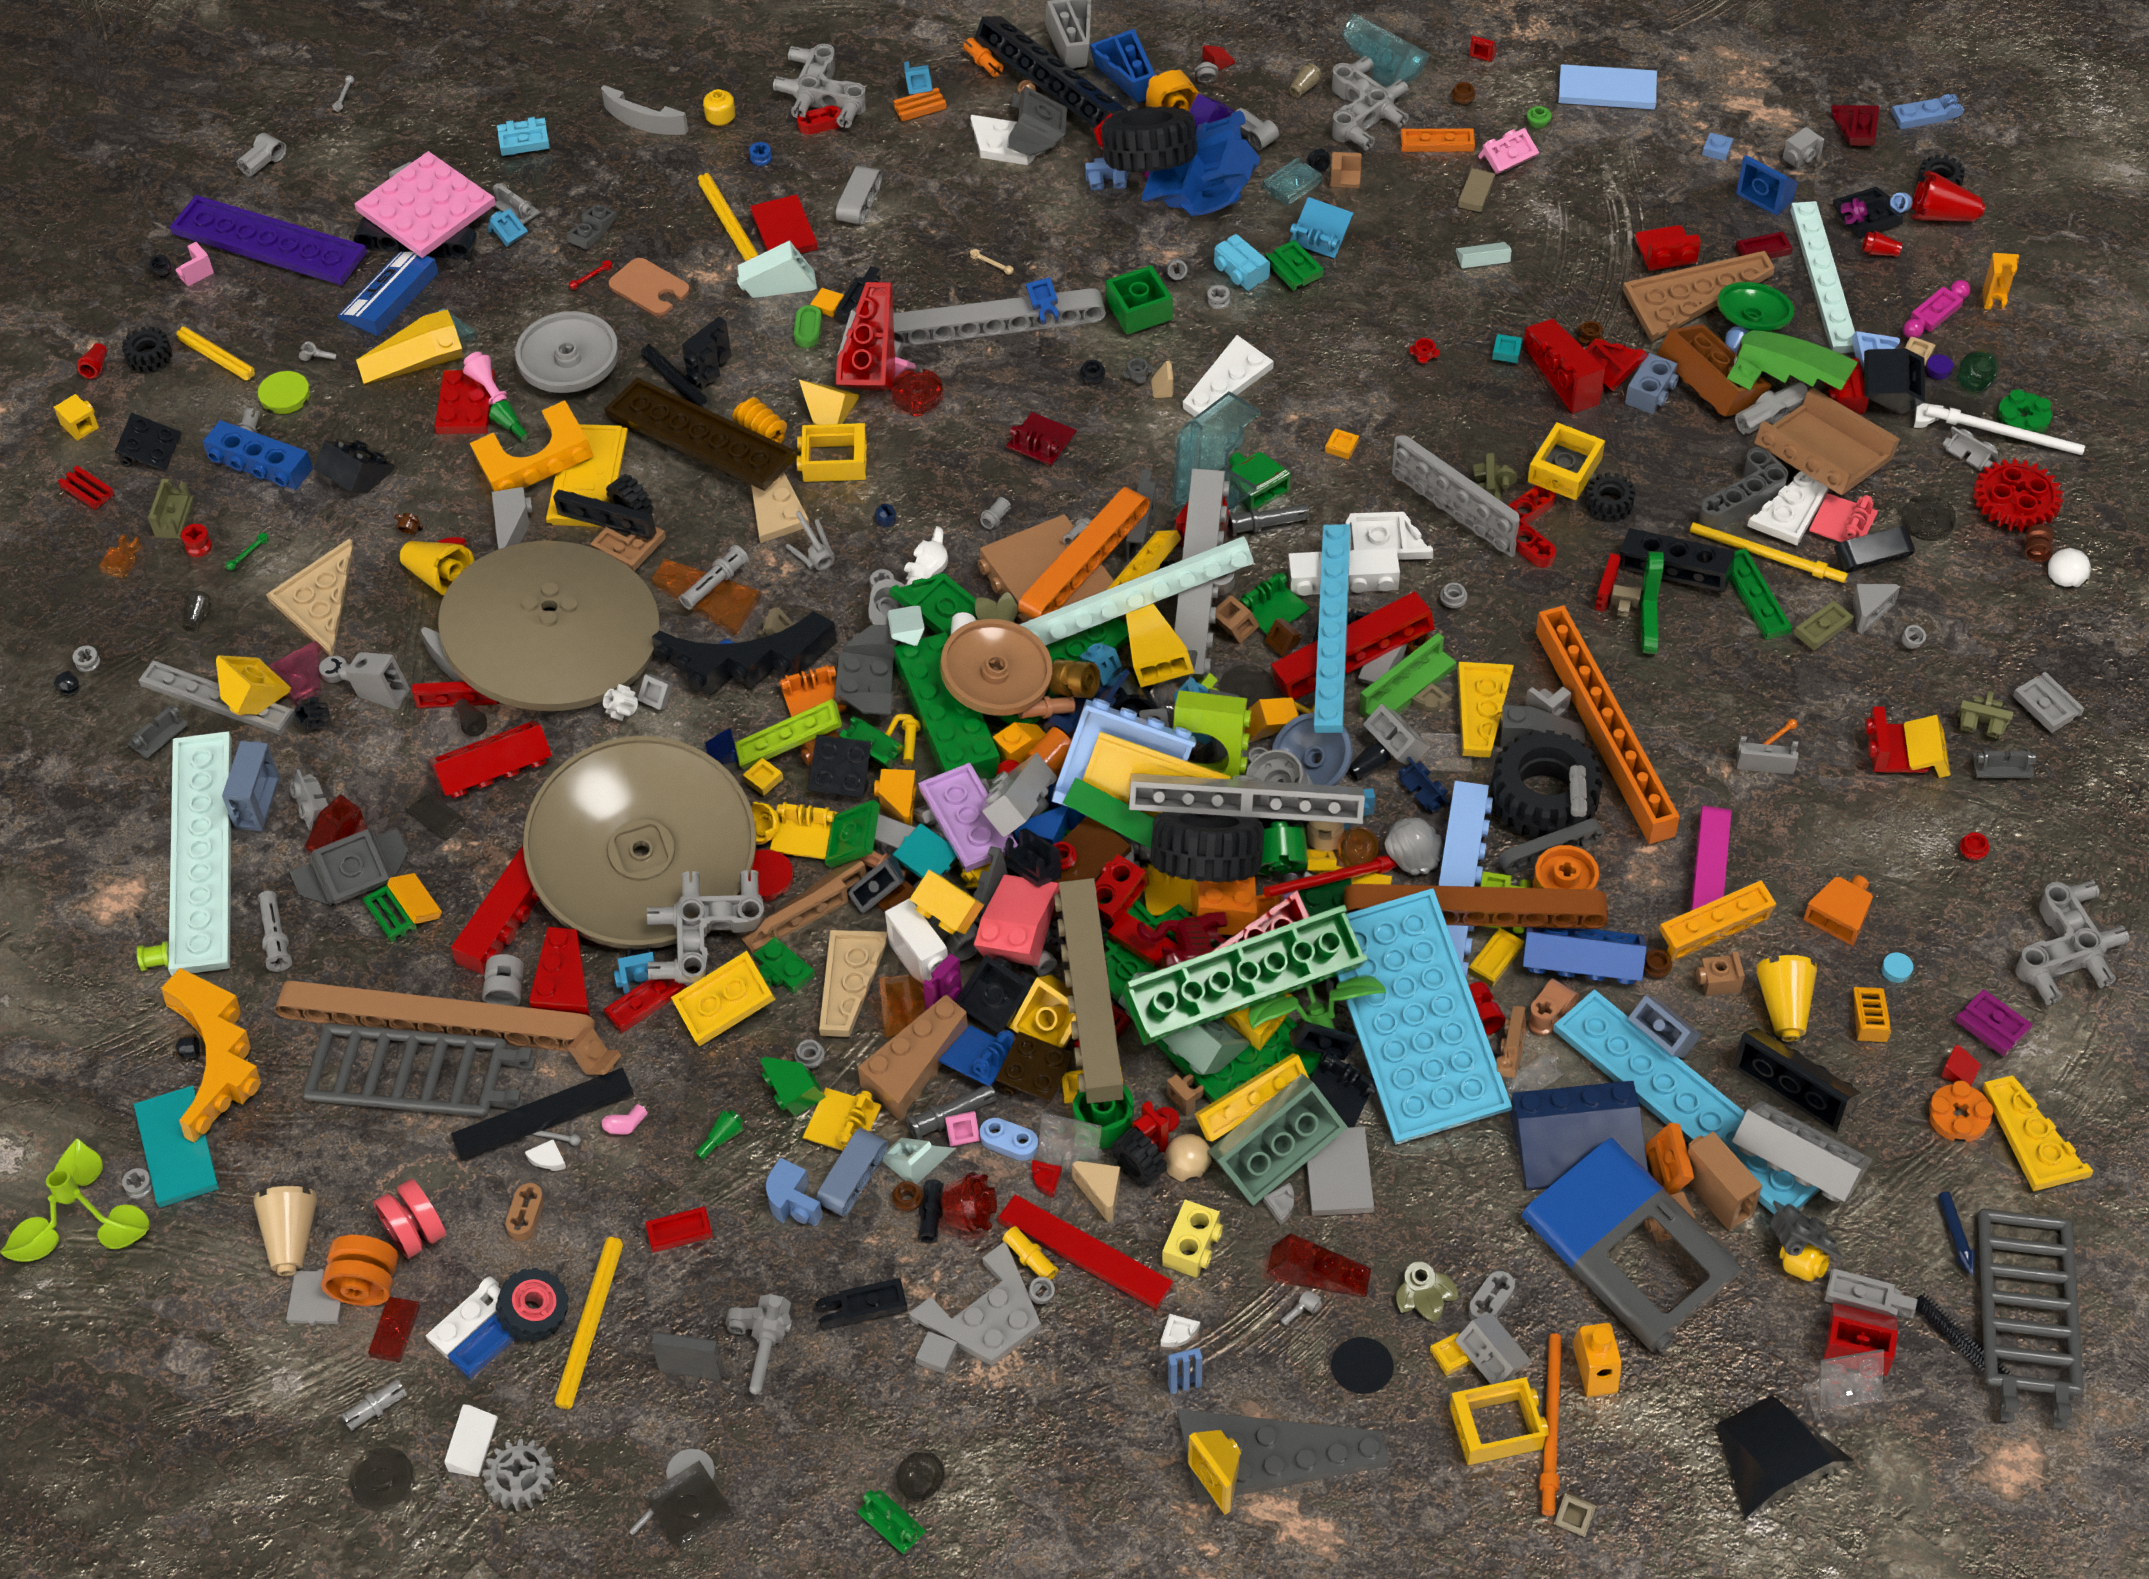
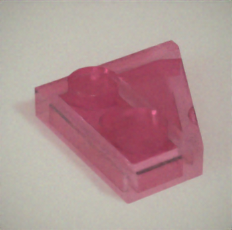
(300, 672)

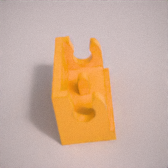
(1999, 278)

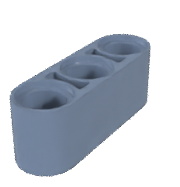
(852, 1171)

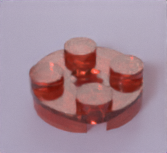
(919, 402)

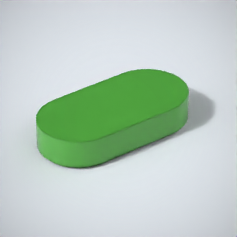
(807, 326)

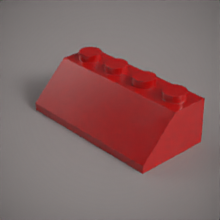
(490, 758)

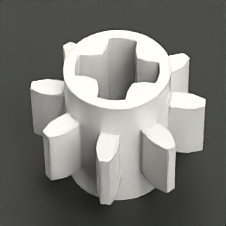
(620, 702)

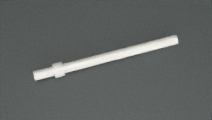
(1955, 416)

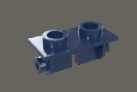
(1431, 793)

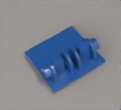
(979, 1054)

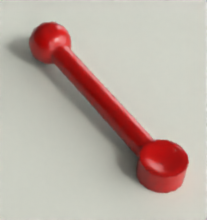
(606, 265)

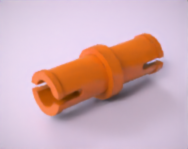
(983, 57)

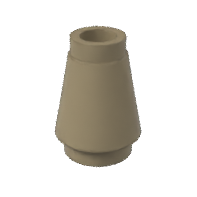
(1307, 78)

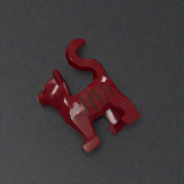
(1192, 934)

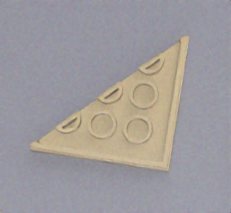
(316, 596)

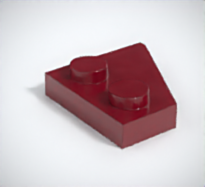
(1857, 123)

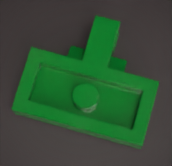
(782, 966)

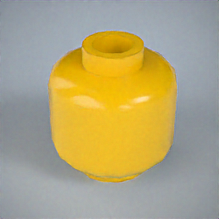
(719, 107)
(1808, 1265)

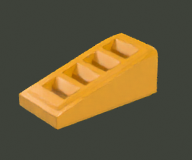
(1871, 1032)

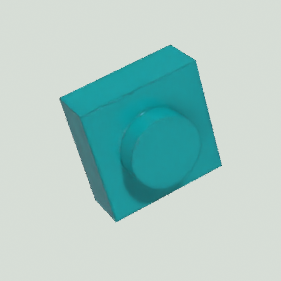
(1507, 348)

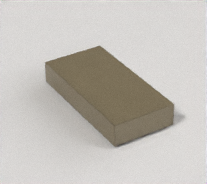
(1476, 190)

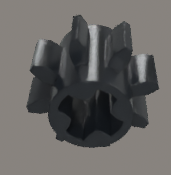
(311, 713)

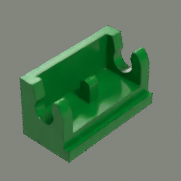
(883, 749)

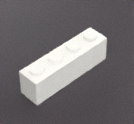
(1367, 571)

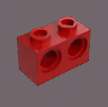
(1122, 892)

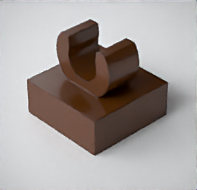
(1283, 637)

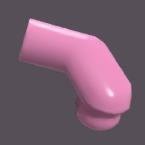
(624, 1123)

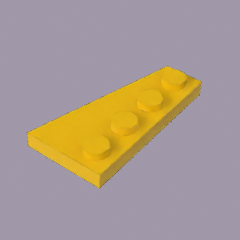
(2033, 1138)

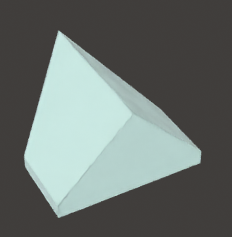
(914, 1158)

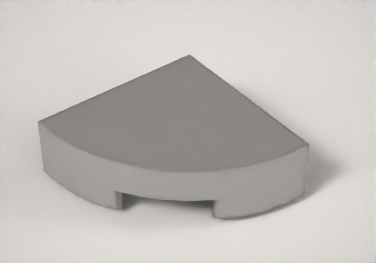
(1281, 1203)

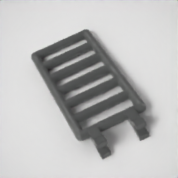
(489, 1096)
(2010, 1383)

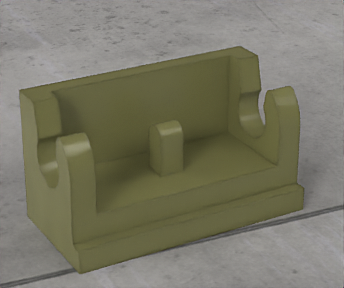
(170, 510)

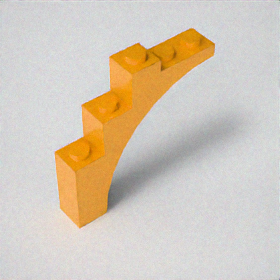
(226, 1072)

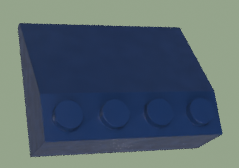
(1567, 1123)

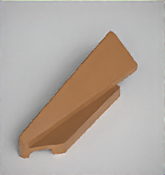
(809, 906)

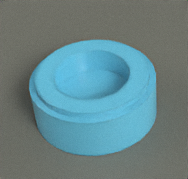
(1897, 967)

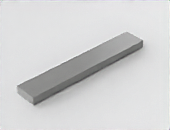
(206, 695)

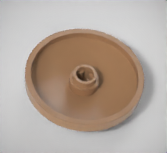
(996, 667)

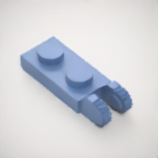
(1927, 111)

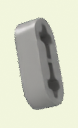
(1486, 1294)

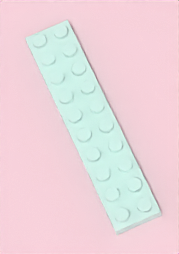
(200, 854)

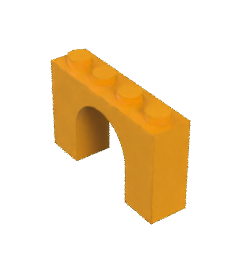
(565, 449)

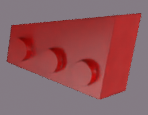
(561, 974)

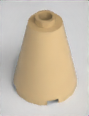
(285, 1225)

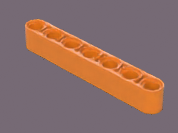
(1084, 554)

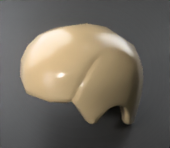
(1187, 1157)

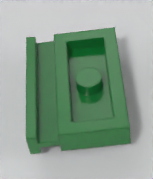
(1294, 265)

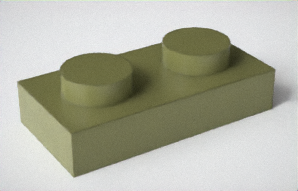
(1823, 625)

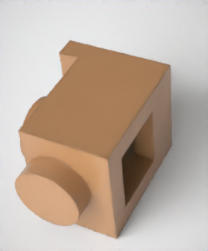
(1236, 619)
(1721, 974)

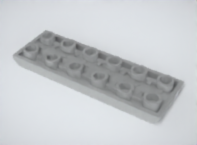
(1455, 494)

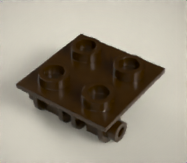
(1034, 1067)

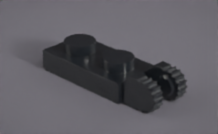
(862, 1303)

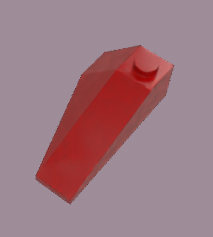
(869, 349)

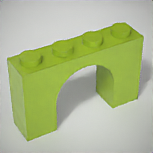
(1221, 718)

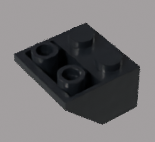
(1894, 378)
(353, 465)

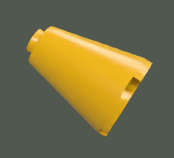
(436, 562)
(1788, 993)

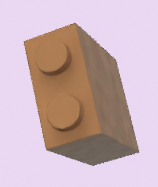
(1722, 1181)

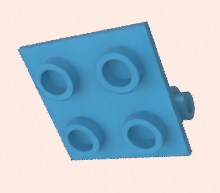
(1321, 227)

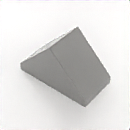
(1872, 602)

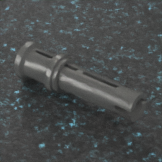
(1255, 520)
(935, 1115)

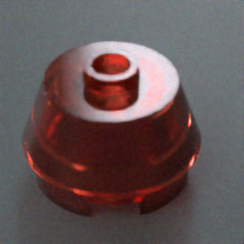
(969, 1203)

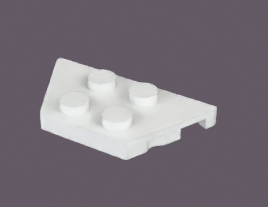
(992, 140)
(1387, 531)

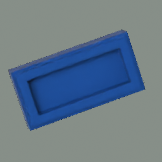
(480, 1347)

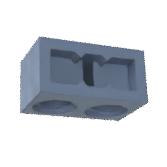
(1651, 384)

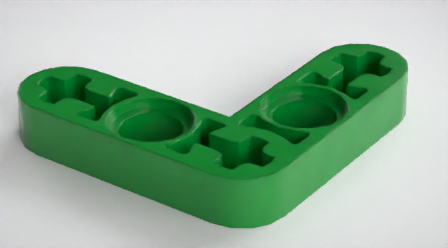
(1648, 602)

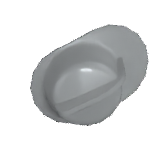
(881, 602)

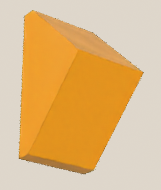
(1270, 716)

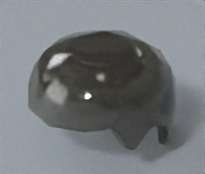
(921, 1476)

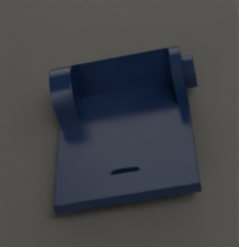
(1068, 722)

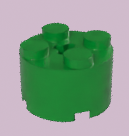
(1284, 849)
(1113, 1116)

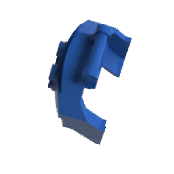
(1213, 175)

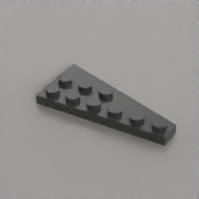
(1286, 1451)

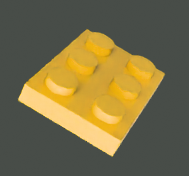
(723, 998)

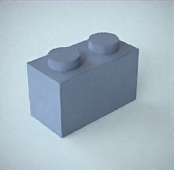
(1664, 1026)

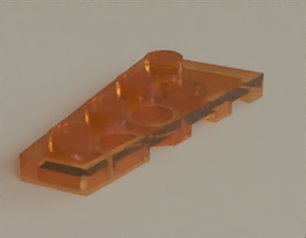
(725, 604)

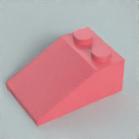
(1016, 921)

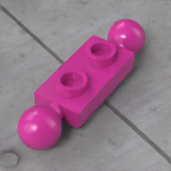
(1936, 309)

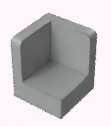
(1548, 702)

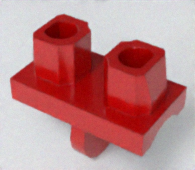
(1157, 1124)

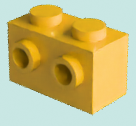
(946, 902)

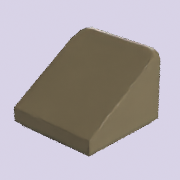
(1575, 1513)

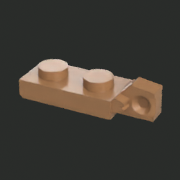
(1512, 1045)

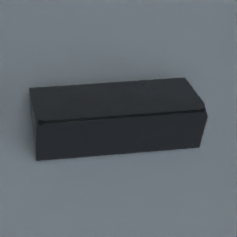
(876, 884)
(1321, 1039)

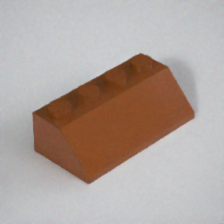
(1705, 365)

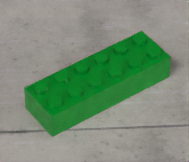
(950, 728)

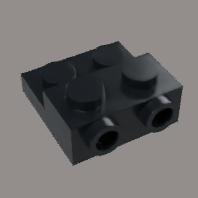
(706, 352)
(995, 993)

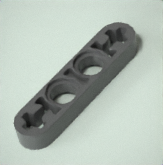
(1526, 854)

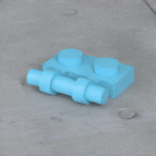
(523, 136)

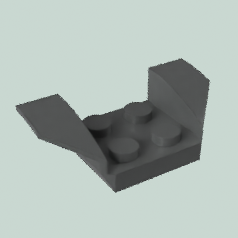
(1039, 123)
(867, 671)
(350, 866)

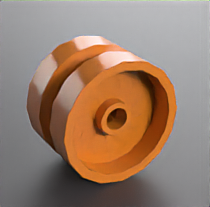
(1566, 869)
(359, 1270)

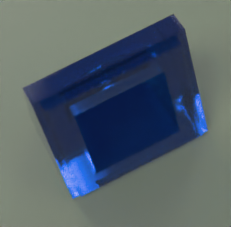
(722, 747)

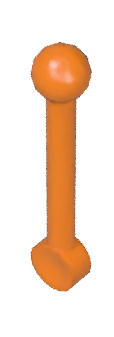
(1791, 724)

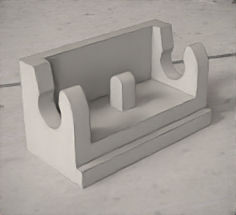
(1766, 757)
(1492, 1349)

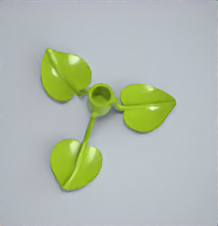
(76, 1168)

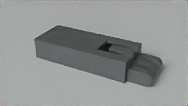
(1140, 533)

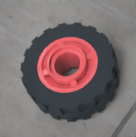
(526, 1322)

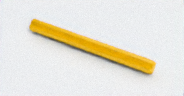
(727, 217)
(588, 1323)

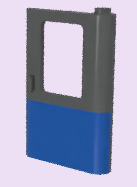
(1597, 1209)

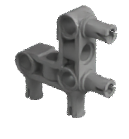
(817, 88)
(1368, 102)
(713, 914)
(2077, 943)

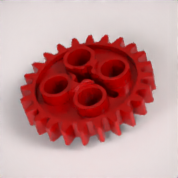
(2017, 494)

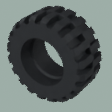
(1149, 139)
(1548, 756)
(1207, 846)

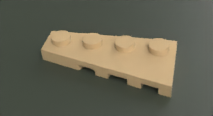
(777, 509)

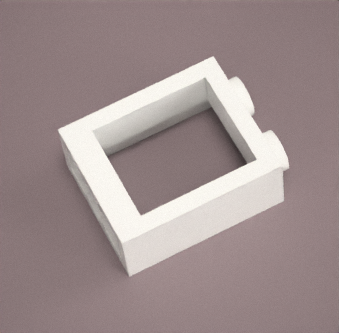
(914, 940)

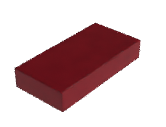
(1773, 244)

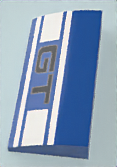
(389, 292)

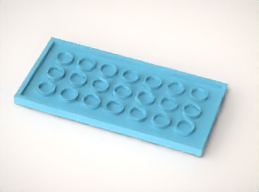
(1425, 1030)

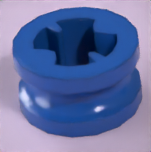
(760, 154)

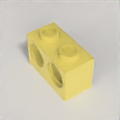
(1186, 1237)

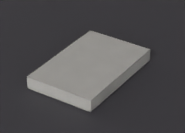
(1341, 1176)

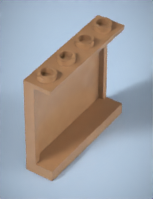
(1828, 442)
(1023, 557)

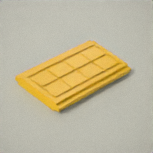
(594, 474)
(1116, 758)

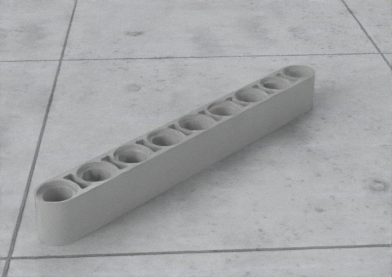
(994, 318)

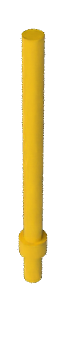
(1818, 569)

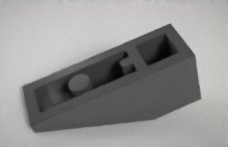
(1525, 719)

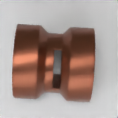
(2039, 543)

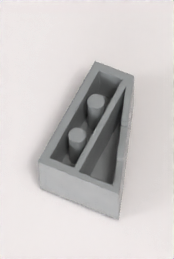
(1015, 794)

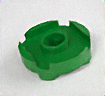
(2020, 402)

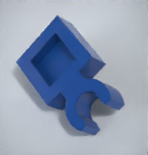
(1043, 297)

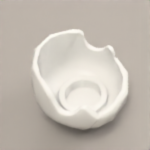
(2069, 567)

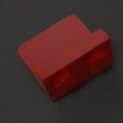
(1667, 247)
(1887, 744)

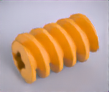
(760, 419)

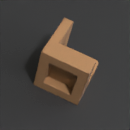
(1346, 170)

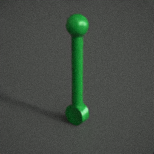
(262, 539)

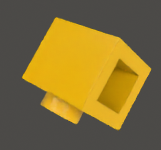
(76, 416)

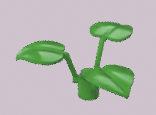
(1317, 1011)

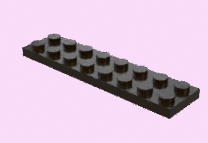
(701, 433)

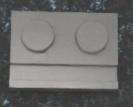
(2048, 702)

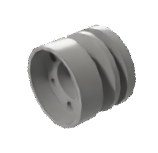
(1278, 767)

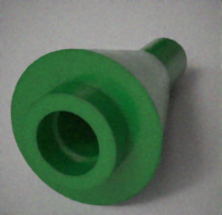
(504, 415)
(724, 1129)

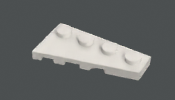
(1233, 372)
(1791, 509)

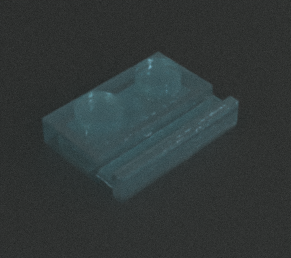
(1292, 181)

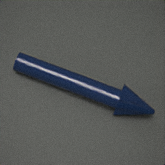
(1966, 1256)

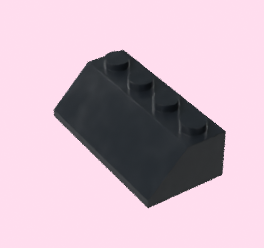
(1796, 1079)

